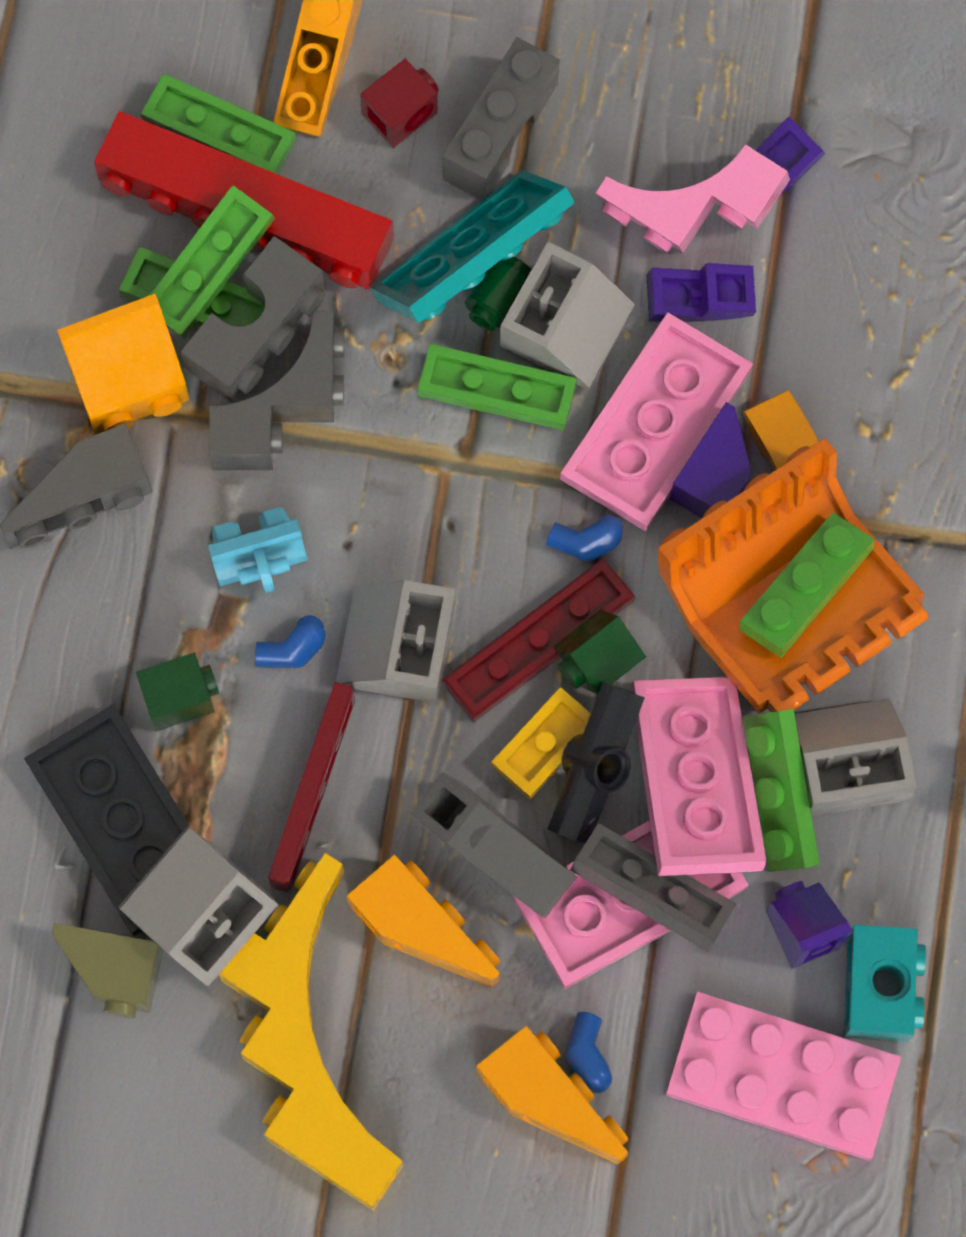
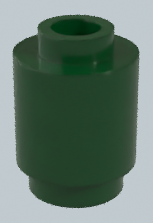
(496, 293)

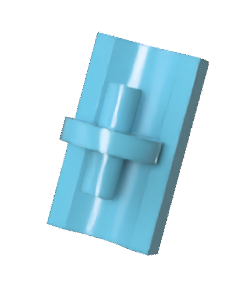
(257, 553)

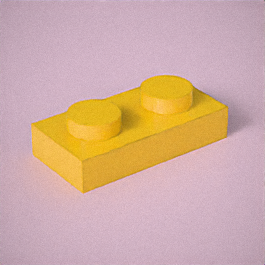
(539, 746)

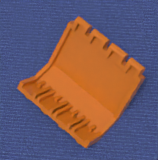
(744, 545)

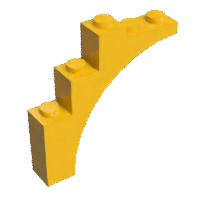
(313, 1120)

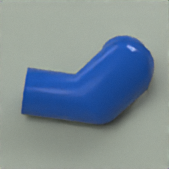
(588, 543)
(295, 649)
(583, 1055)

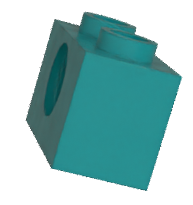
(867, 1011)

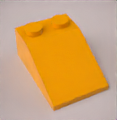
(125, 365)

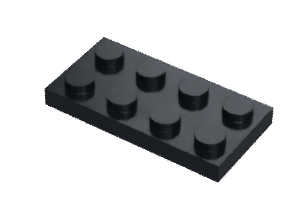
(109, 802)

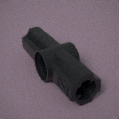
(596, 763)

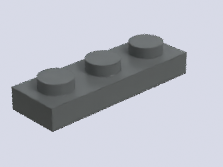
(633, 878)

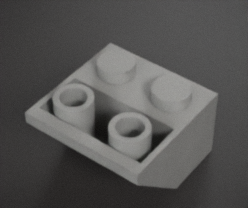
(566, 316)
(397, 639)
(855, 757)
(198, 906)

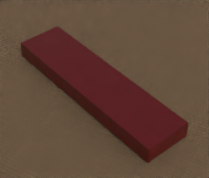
(529, 644)
(312, 788)

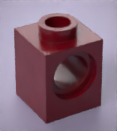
(400, 102)

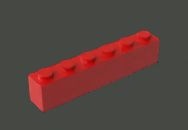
(194, 178)

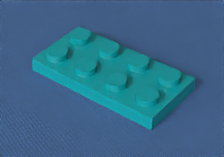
(472, 245)

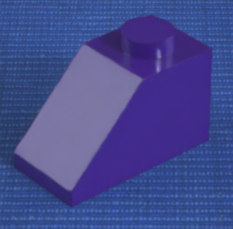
(716, 468)
(807, 922)

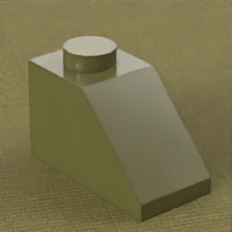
(113, 967)

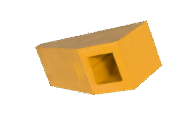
(316, 63)
(411, 921)
(538, 1092)

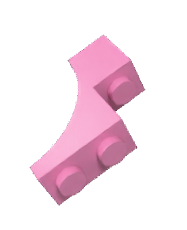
(672, 218)

